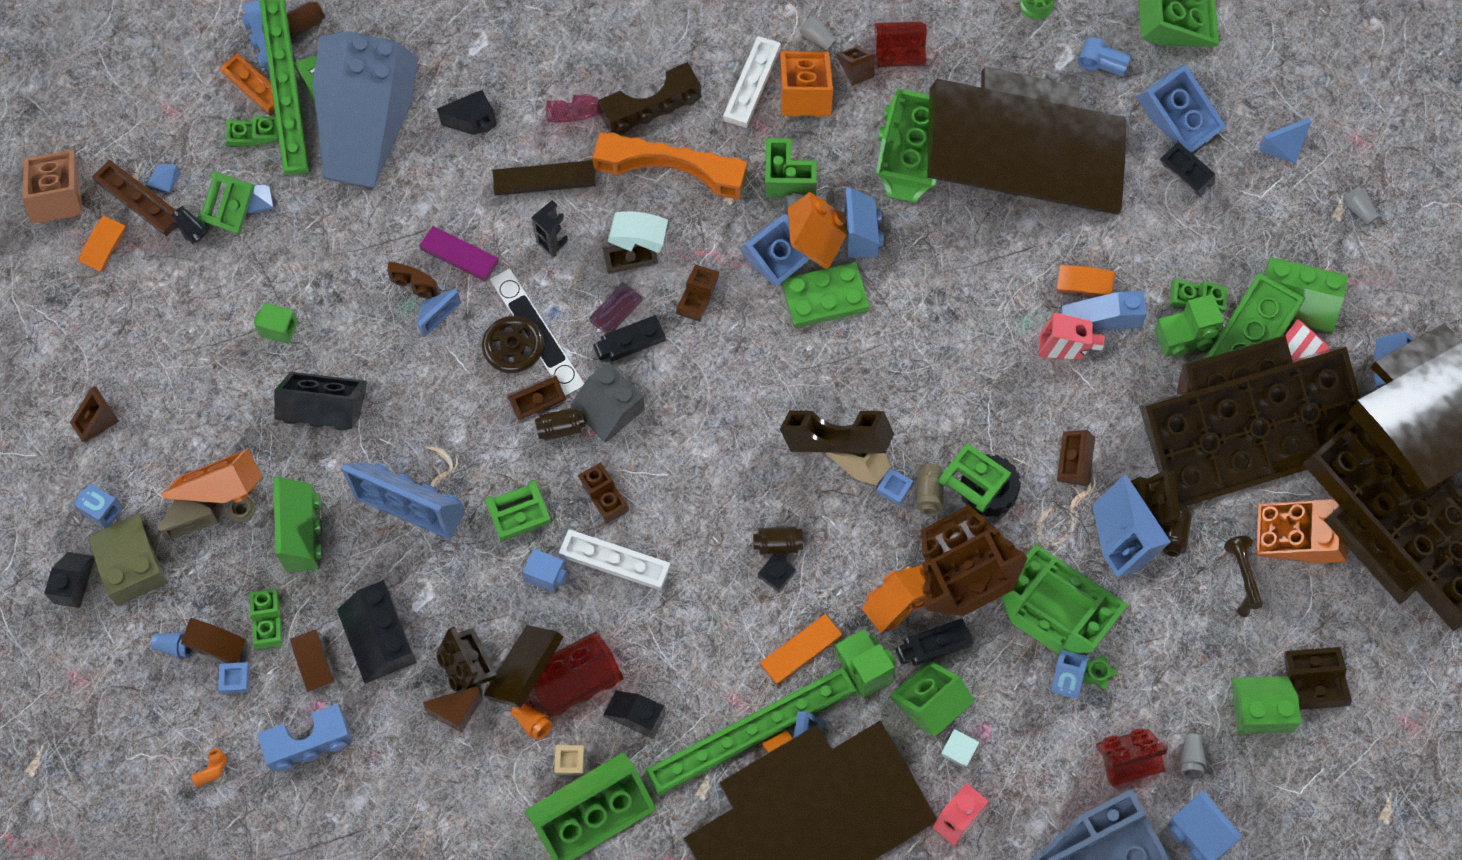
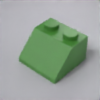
(932, 698)
(1265, 705)

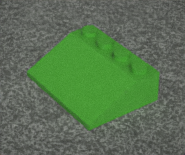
(1179, 22)

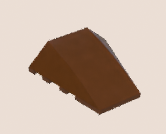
(967, 563)

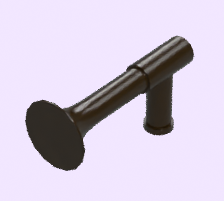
(1239, 546)

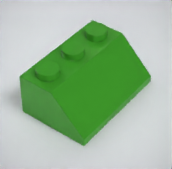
(1320, 287)
(297, 525)

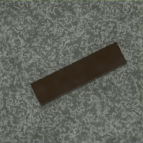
(543, 177)

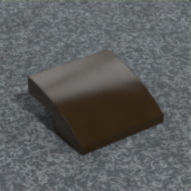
(1160, 496)
(1318, 677)

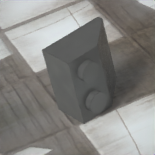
(608, 402)

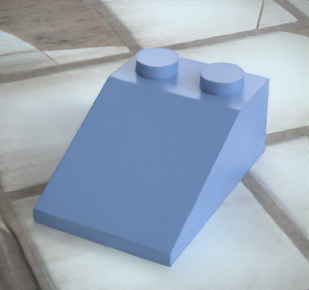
(1181, 108)

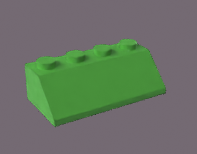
(591, 809)

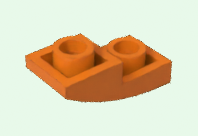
(101, 243)
(1086, 280)

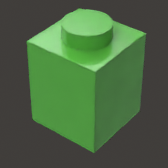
(275, 323)

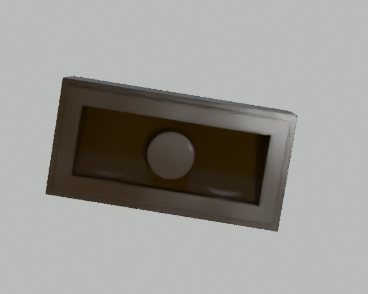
(621, 259)

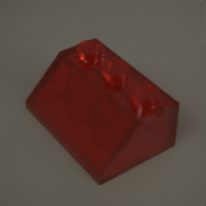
(577, 674)

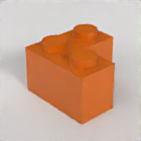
(896, 598)

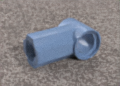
(1097, 55)

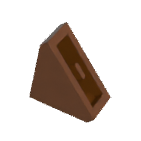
(857, 64)
(93, 416)
(454, 708)

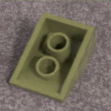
(127, 560)

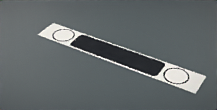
(552, 355)

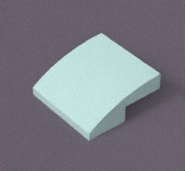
(637, 228)

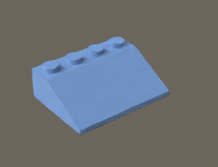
(404, 498)

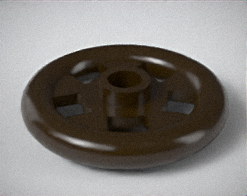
(521, 362)

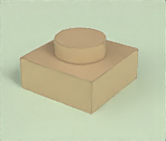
(569, 760)

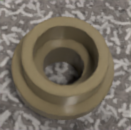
(234, 507)

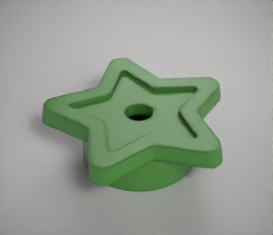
(1106, 672)

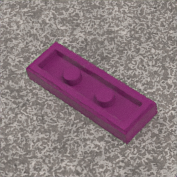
(459, 253)

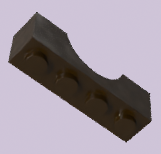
(624, 112)
(810, 433)

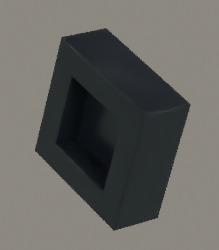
(776, 573)

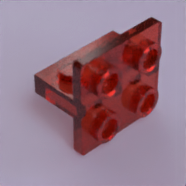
(900, 44)
(1132, 756)

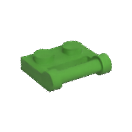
(233, 203)
(979, 470)
(520, 517)

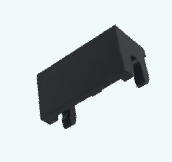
(1188, 168)
(546, 228)

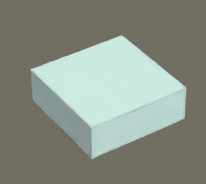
(960, 748)

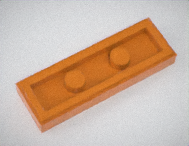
(250, 82)
(801, 649)

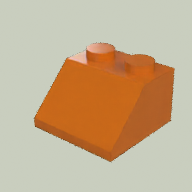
(816, 229)

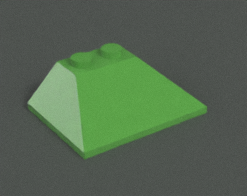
(1061, 605)

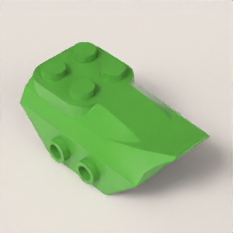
(905, 147)

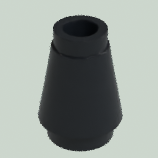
(189, 225)

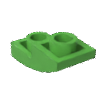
(251, 133)
(1182, 291)
(266, 619)

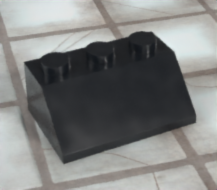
(319, 400)
(375, 632)

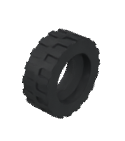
(1006, 498)

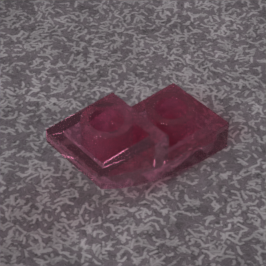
(581, 108)

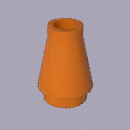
(532, 721)

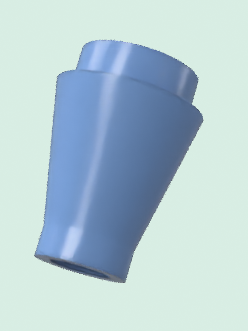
(171, 644)

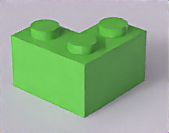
(787, 175)
(1191, 329)
(866, 662)

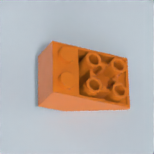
(1299, 532)

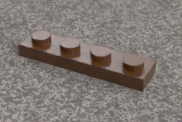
(136, 197)

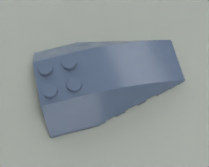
(360, 103)
(1108, 833)

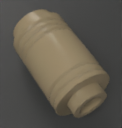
(929, 492)

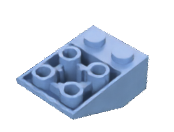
(1127, 529)

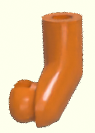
(214, 769)

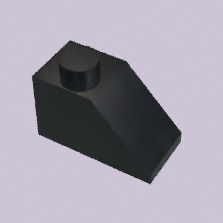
(469, 114)
(69, 579)
(636, 713)

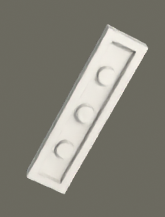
(752, 82)
(614, 559)

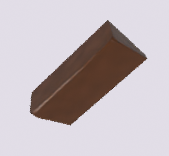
(536, 397)
(1076, 457)

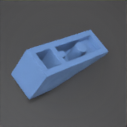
(1111, 311)

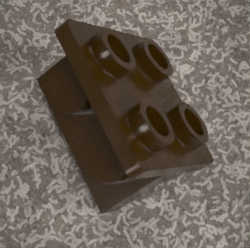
(464, 660)

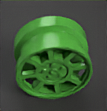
(1036, 8)

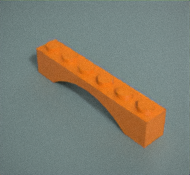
(621, 154)

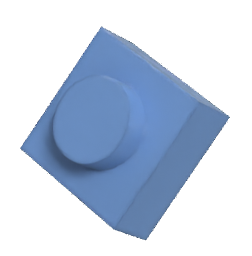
(894, 487)
(233, 678)
(806, 721)

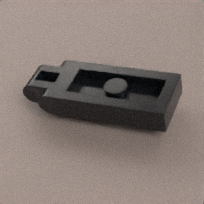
(630, 339)
(934, 643)

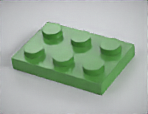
(825, 295)

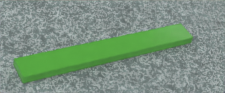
(284, 87)
(750, 731)

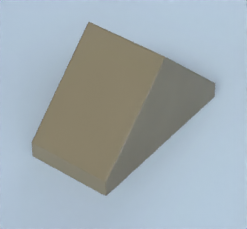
(185, 518)

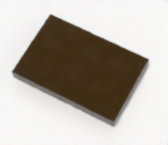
(523, 666)

